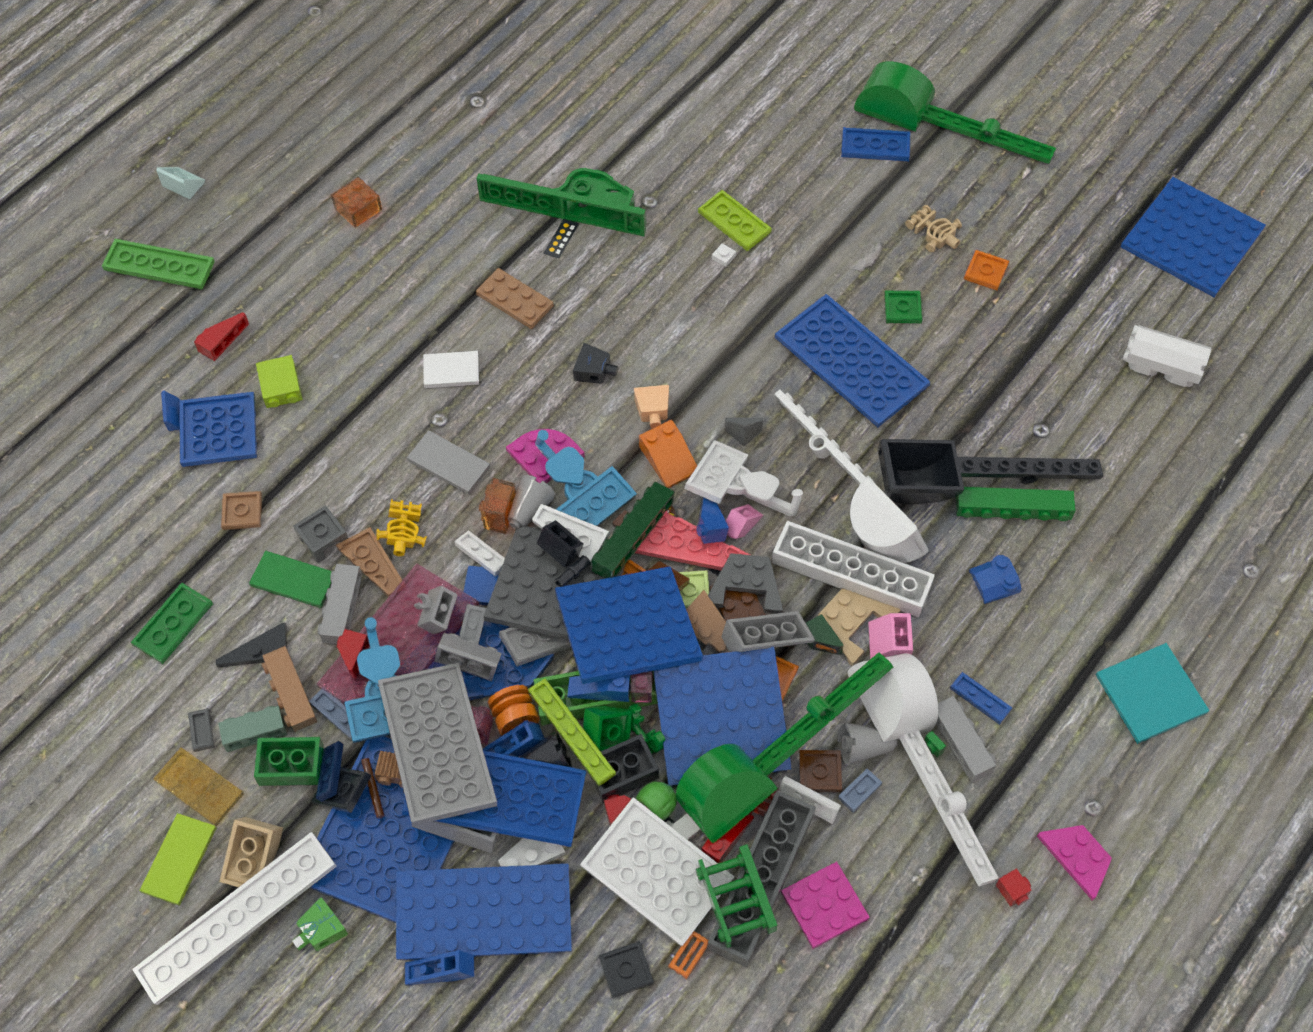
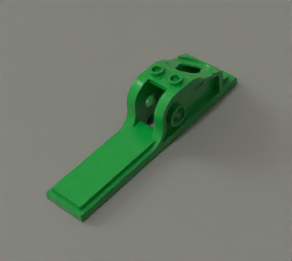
(583, 186)

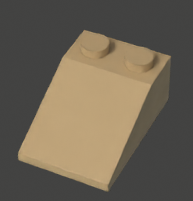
(249, 850)

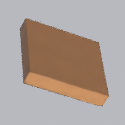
(241, 510)

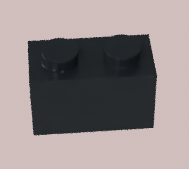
(560, 543)

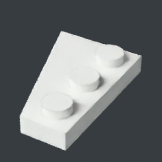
(531, 853)

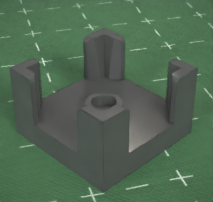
(320, 532)

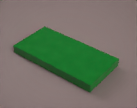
(292, 579)
(172, 623)

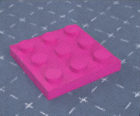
(825, 905)

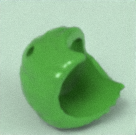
(658, 798)

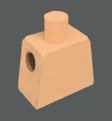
(652, 403)

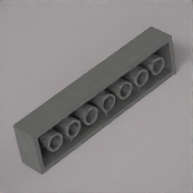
(773, 856)

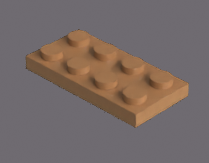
(514, 298)

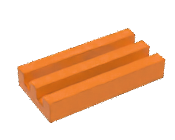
(679, 970)

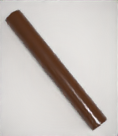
(373, 789)

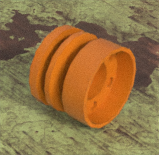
(512, 707)

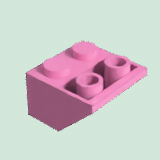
(891, 635)

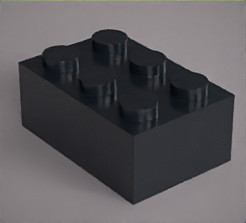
(632, 765)

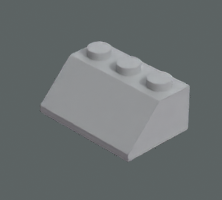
(469, 654)

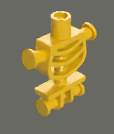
(402, 531)

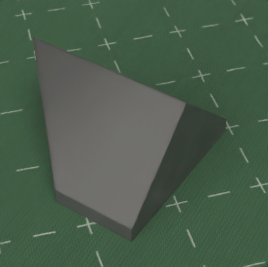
(743, 428)

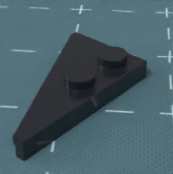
(254, 649)

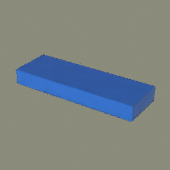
(980, 698)

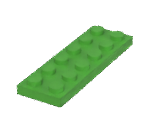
(158, 263)

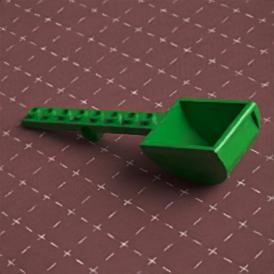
(904, 99)
(729, 784)

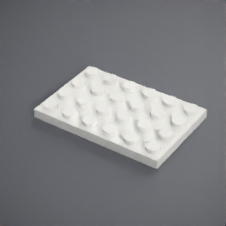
(654, 871)

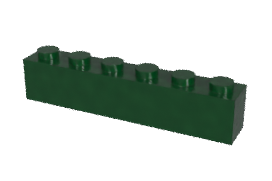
(632, 531)

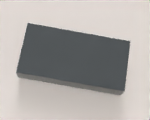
(201, 730)

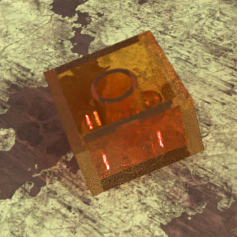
(356, 202)
(497, 505)

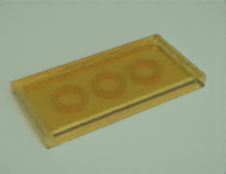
(198, 786)

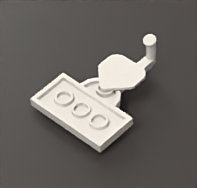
(724, 472)

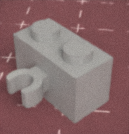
(436, 608)

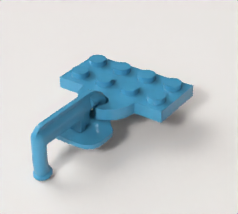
(597, 496)
(367, 714)

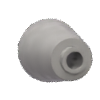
(527, 501)
(861, 743)

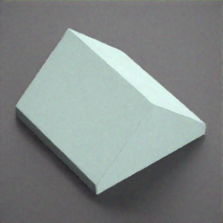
(179, 180)

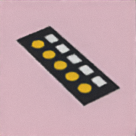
(561, 238)

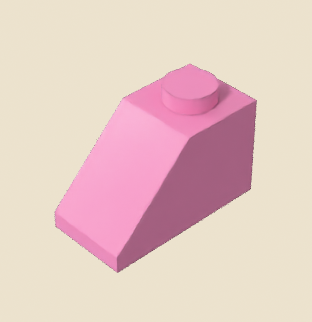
(742, 520)

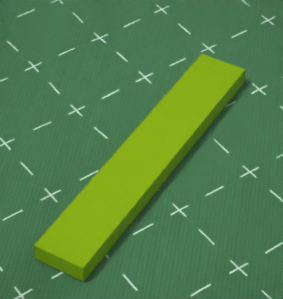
(572, 732)

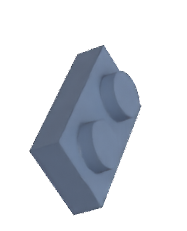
(859, 790)

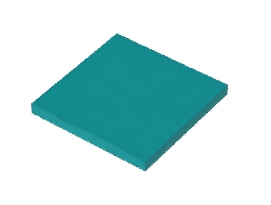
(1152, 693)

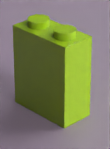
(279, 381)

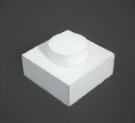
(723, 255)

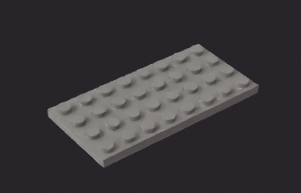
(436, 744)

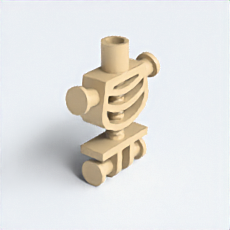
(940, 227)

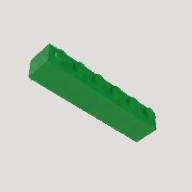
(1016, 503)

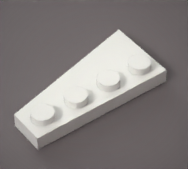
(589, 534)

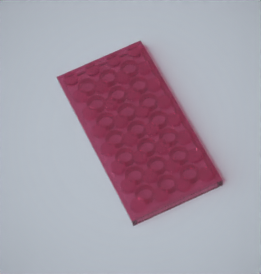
(398, 627)

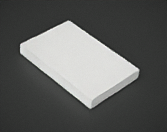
(451, 369)

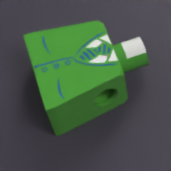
(319, 927)

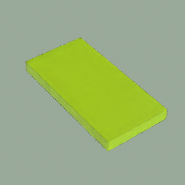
(734, 220)
(178, 859)

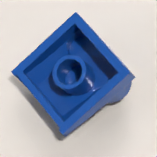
(996, 579)

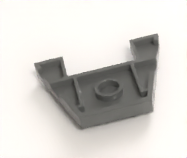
(748, 575)

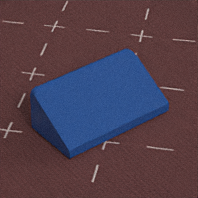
(171, 411)

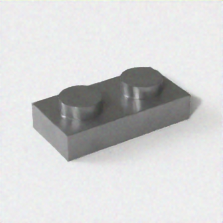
(472, 623)

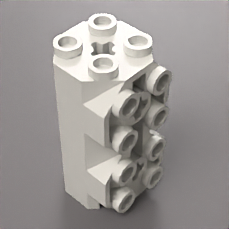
(1156, 351)

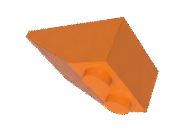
(668, 453)

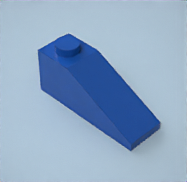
(711, 523)
(611, 689)
(517, 740)
(440, 968)

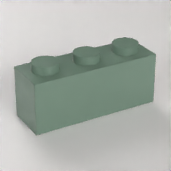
(246, 729)

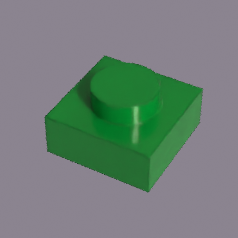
(934, 744)

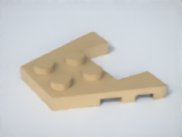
(848, 613)

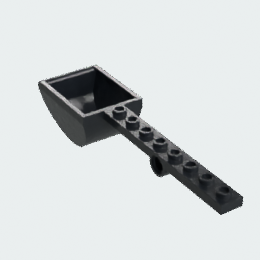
(933, 472)

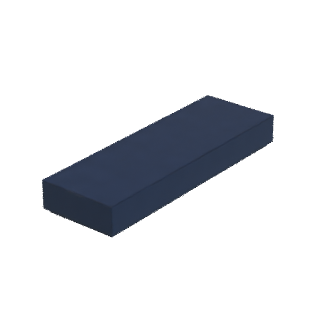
(329, 771)

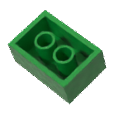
(288, 761)

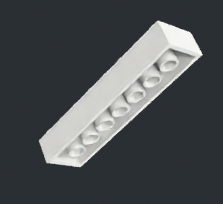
(852, 568)

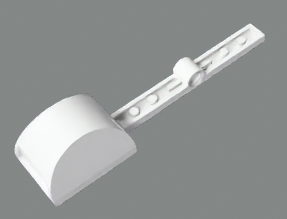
(872, 513)
(902, 709)

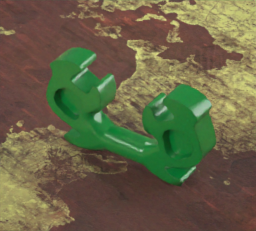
(653, 739)

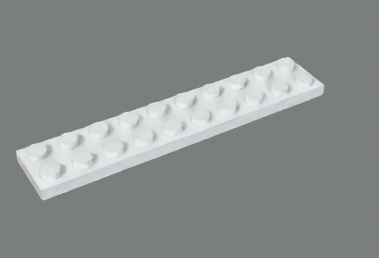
(233, 918)

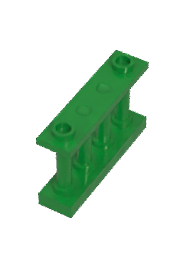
(752, 880)

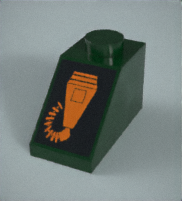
(824, 636)

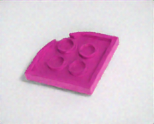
(531, 458)

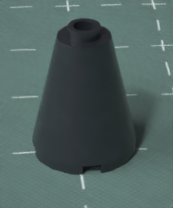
(549, 750)

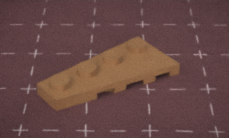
(373, 561)
(707, 621)

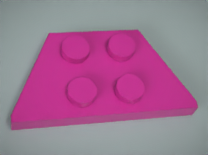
(1079, 856)

